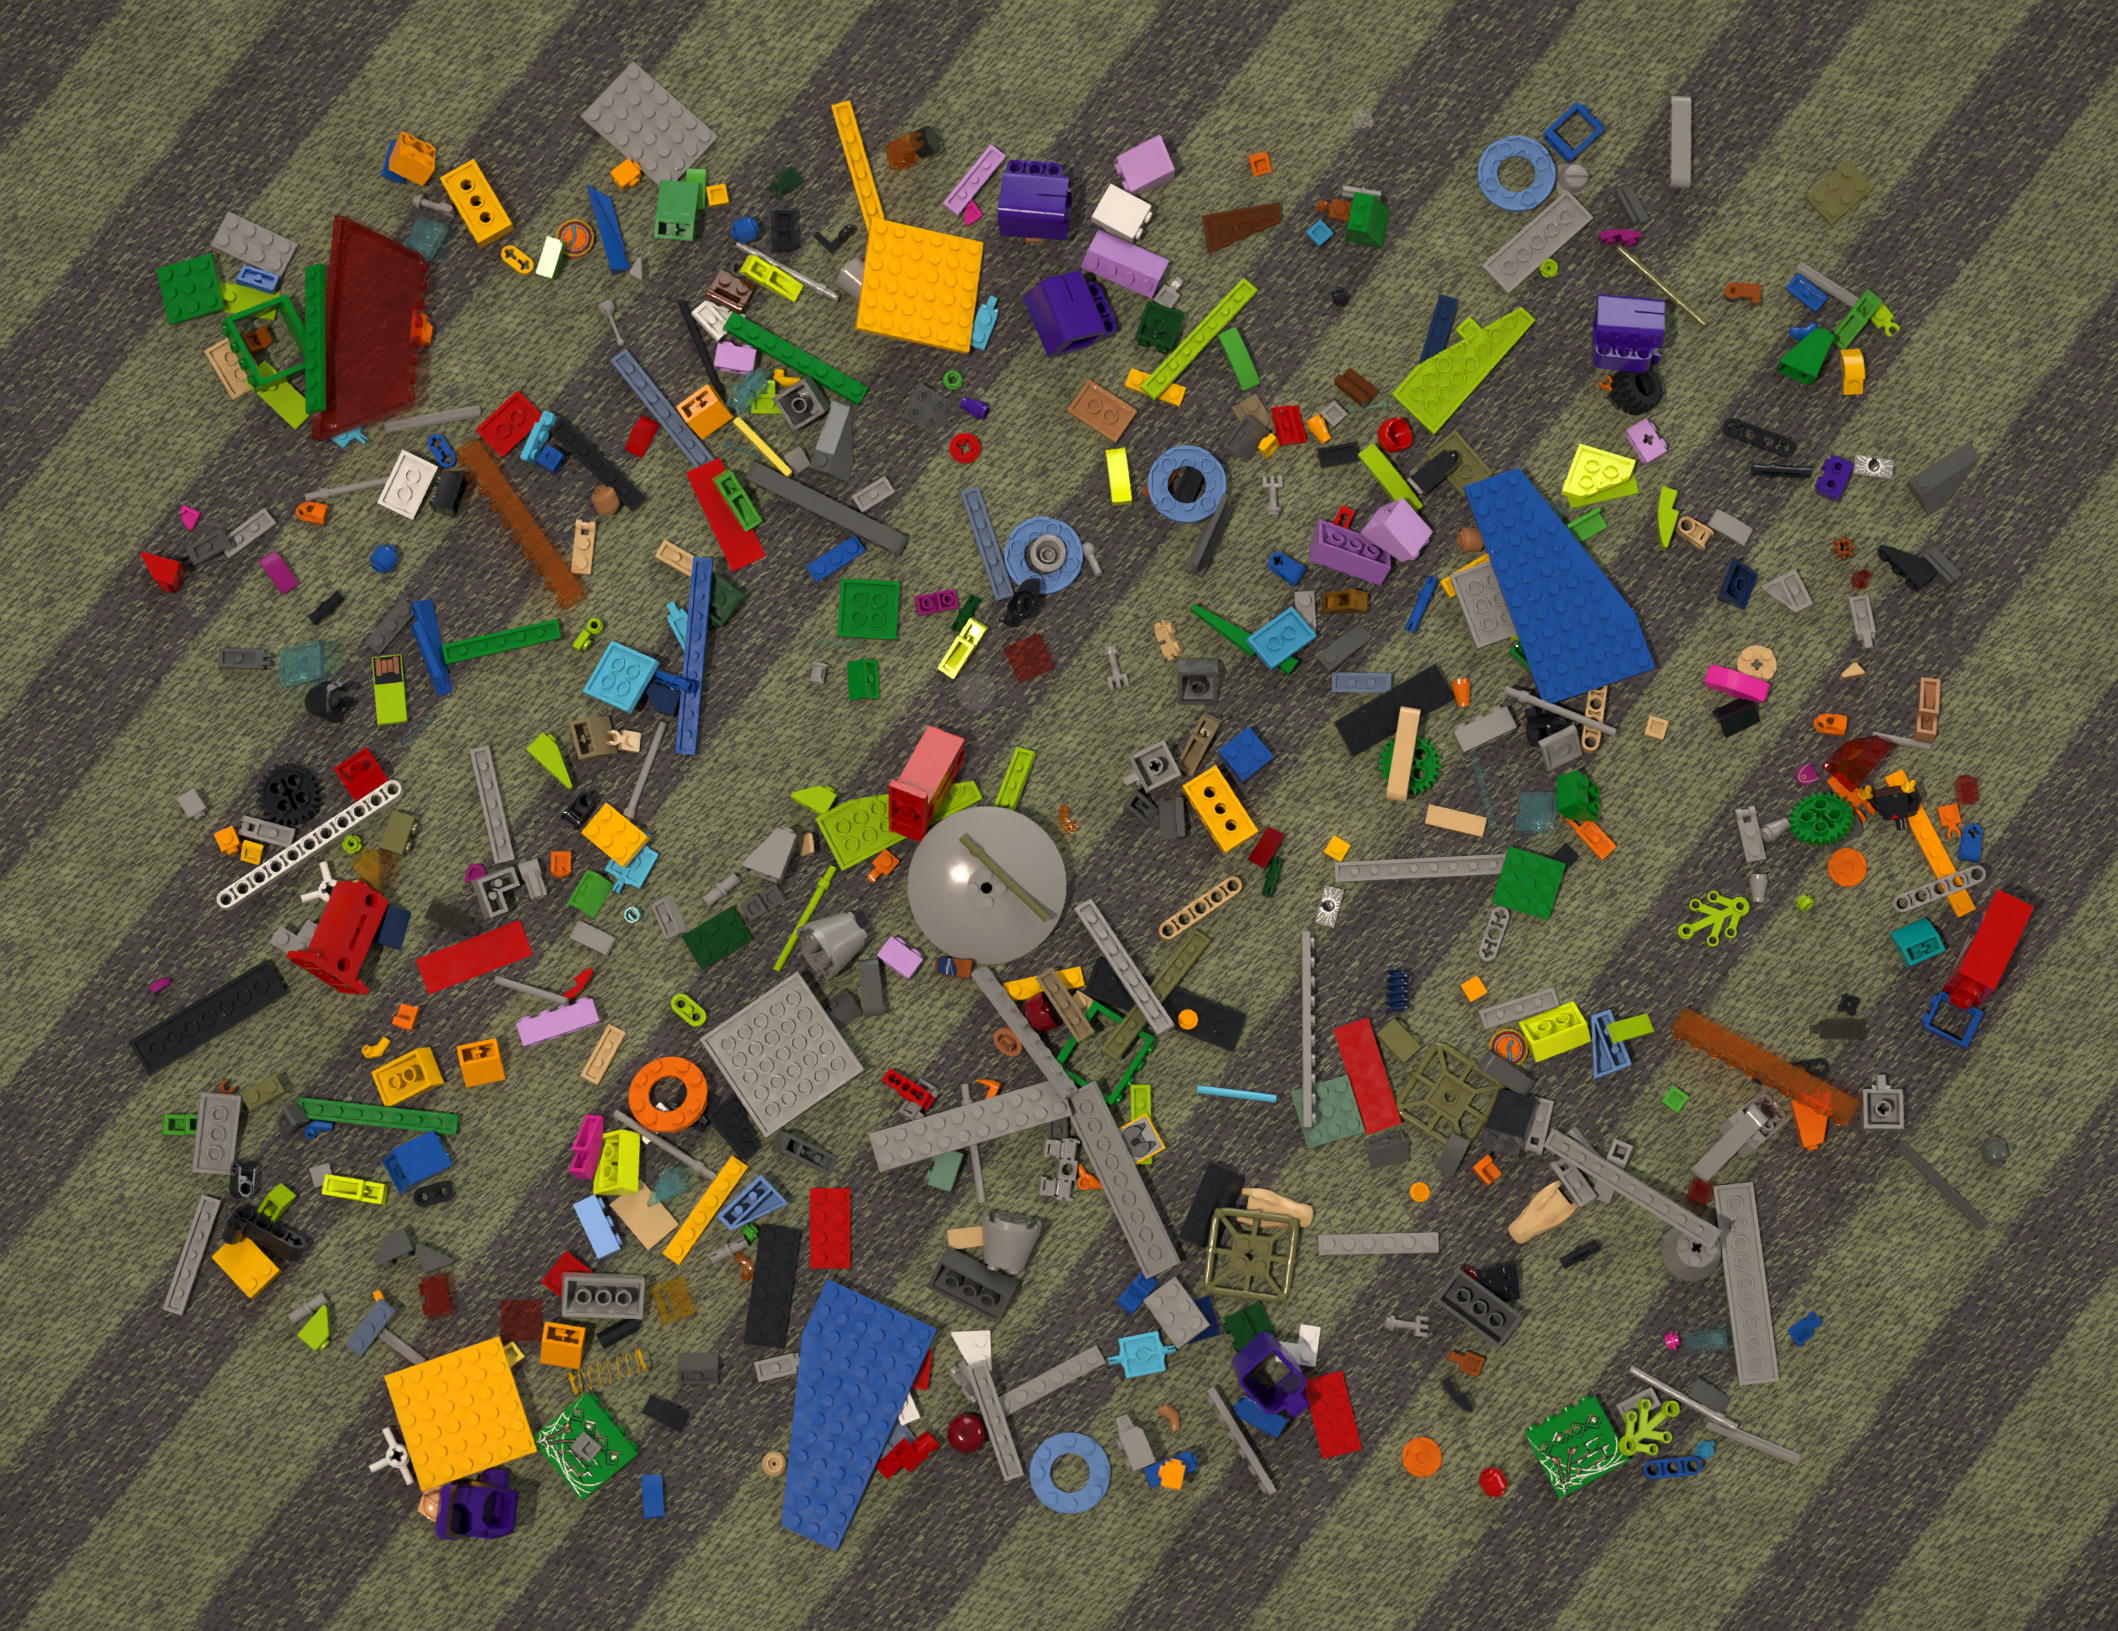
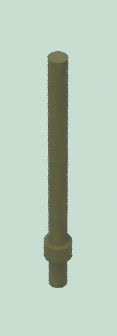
(1633, 261)
(976, 851)

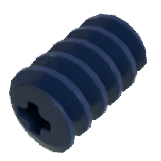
(1399, 991)

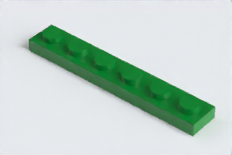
(501, 642)

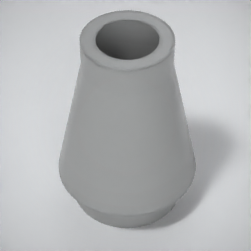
(1774, 830)
(1758, 887)

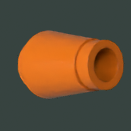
(1461, 691)

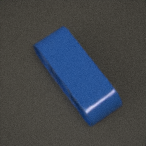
(1681, 1464)

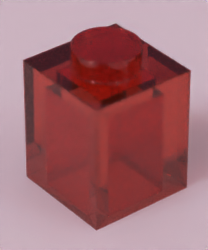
(1966, 790)
(1698, 1192)

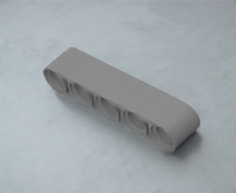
(1680, 142)
(1950, 889)
(1729, 1144)

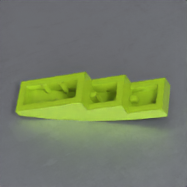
(1388, 477)

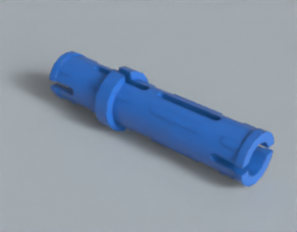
(1425, 596)
(675, 682)

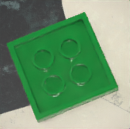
(190, 289)
(868, 609)
(1528, 883)

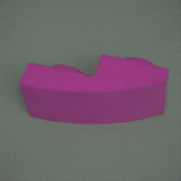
(1625, 237)
(278, 572)
(936, 603)

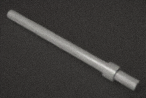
(821, 288)
(325, 493)
(1523, 696)
(629, 812)
(974, 1151)
(697, 1166)
(1718, 1418)

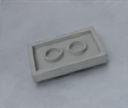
(1177, 1313)

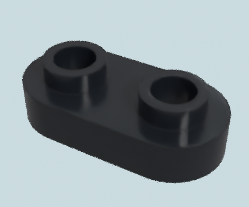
(433, 1194)

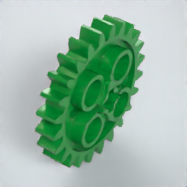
(1426, 766)
(1821, 819)

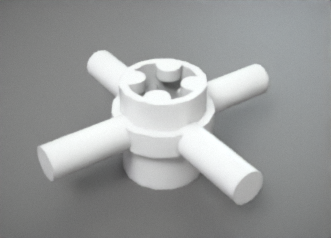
(328, 882)
(389, 1460)

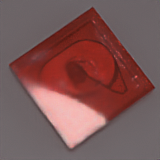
(1029, 658)
(520, 1320)

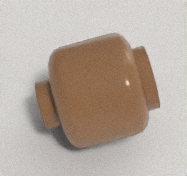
(605, 500)
(1469, 540)

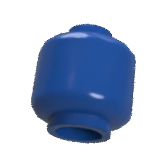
(745, 230)
(384, 558)

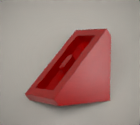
(641, 436)

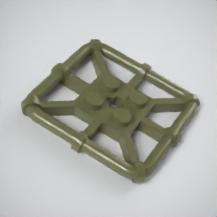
(1445, 1084)
(1261, 1247)

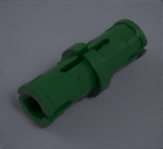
(965, 613)
(1272, 877)

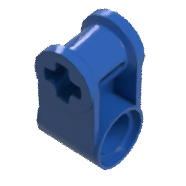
(1287, 569)
(1970, 847)

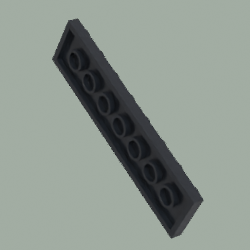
(208, 1017)
(1215, 1023)

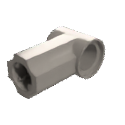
(531, 875)

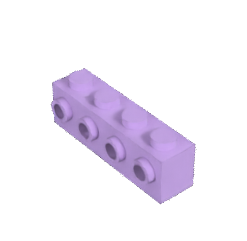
(558, 1023)

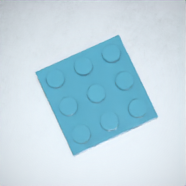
(621, 677)

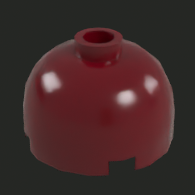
(1040, 1013)
(966, 1433)

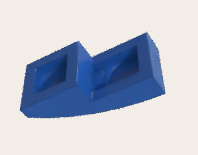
(1136, 1293)
(653, 1496)

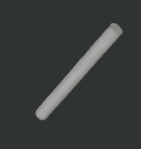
(531, 990)

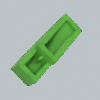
(1856, 319)
(1238, 358)
(737, 500)
(178, 1125)

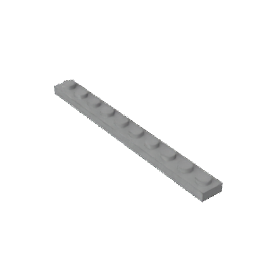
(1418, 868)
(1308, 1040)
(1633, 1189)

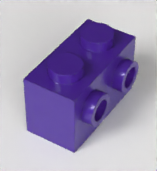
(1834, 478)

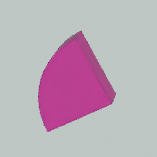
(972, 214)
(189, 517)

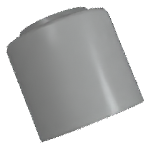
(851, 277)

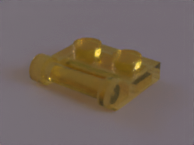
(678, 1297)

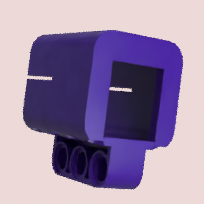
(1034, 203)
(1069, 313)
(1627, 332)
(1286, 1393)

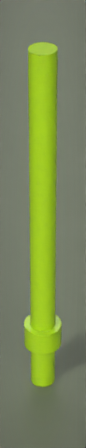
(823, 885)

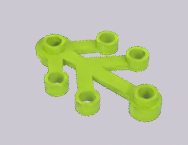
(1717, 917)
(1645, 1428)

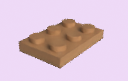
(1102, 411)

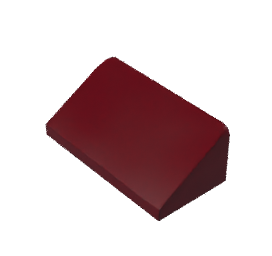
(1266, 847)

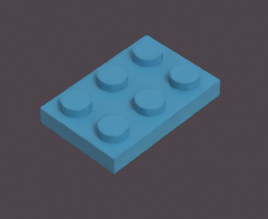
(1281, 638)

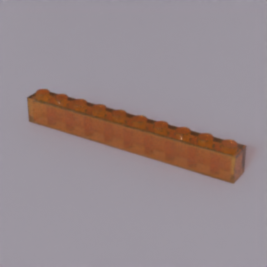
(521, 523)
(1764, 1067)

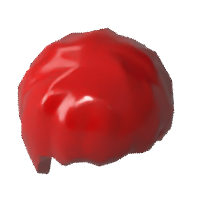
(1394, 435)

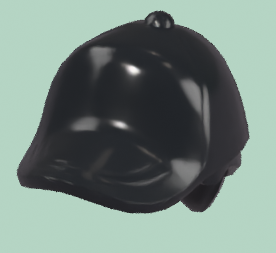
(1023, 603)

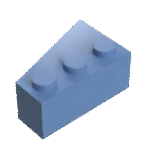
(1606, 1056)
(752, 1202)

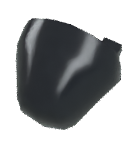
(319, 699)
(1542, 724)

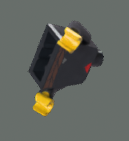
(1894, 802)

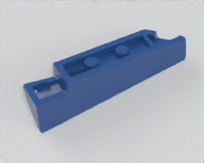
(609, 231)
(430, 645)

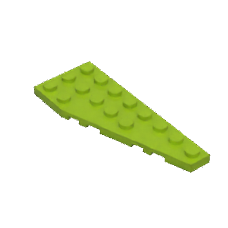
(1447, 379)
(862, 824)

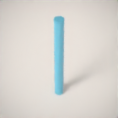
(1236, 1093)

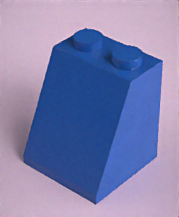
(416, 1162)

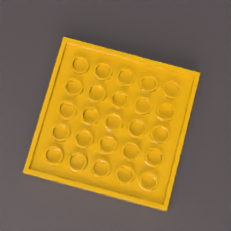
(919, 286)
(460, 1413)

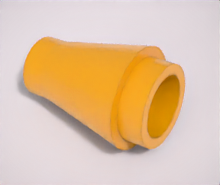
(1318, 428)

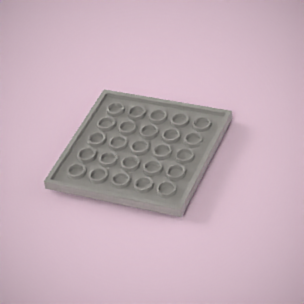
(782, 1054)

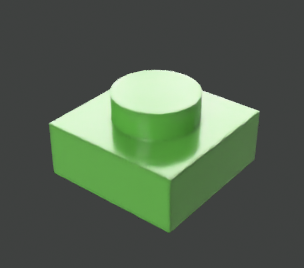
(1675, 1099)

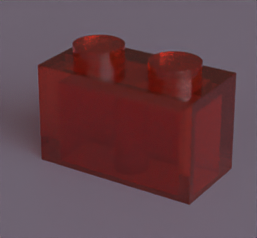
(436, 1297)

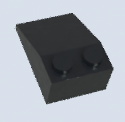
(1509, 1123)

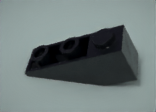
(1910, 567)

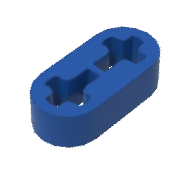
(438, 454)

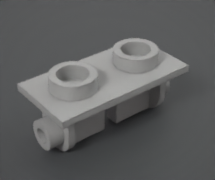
(961, 1377)

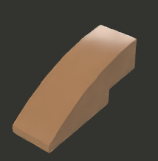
(1927, 709)

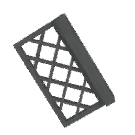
(1209, 538)

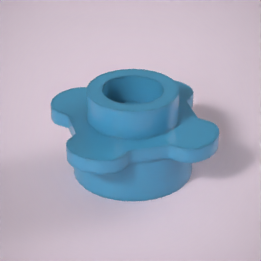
(1704, 1449)

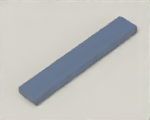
(987, 543)

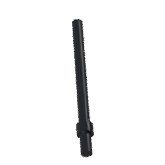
(701, 350)

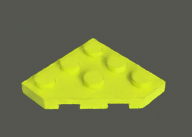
(1595, 472)

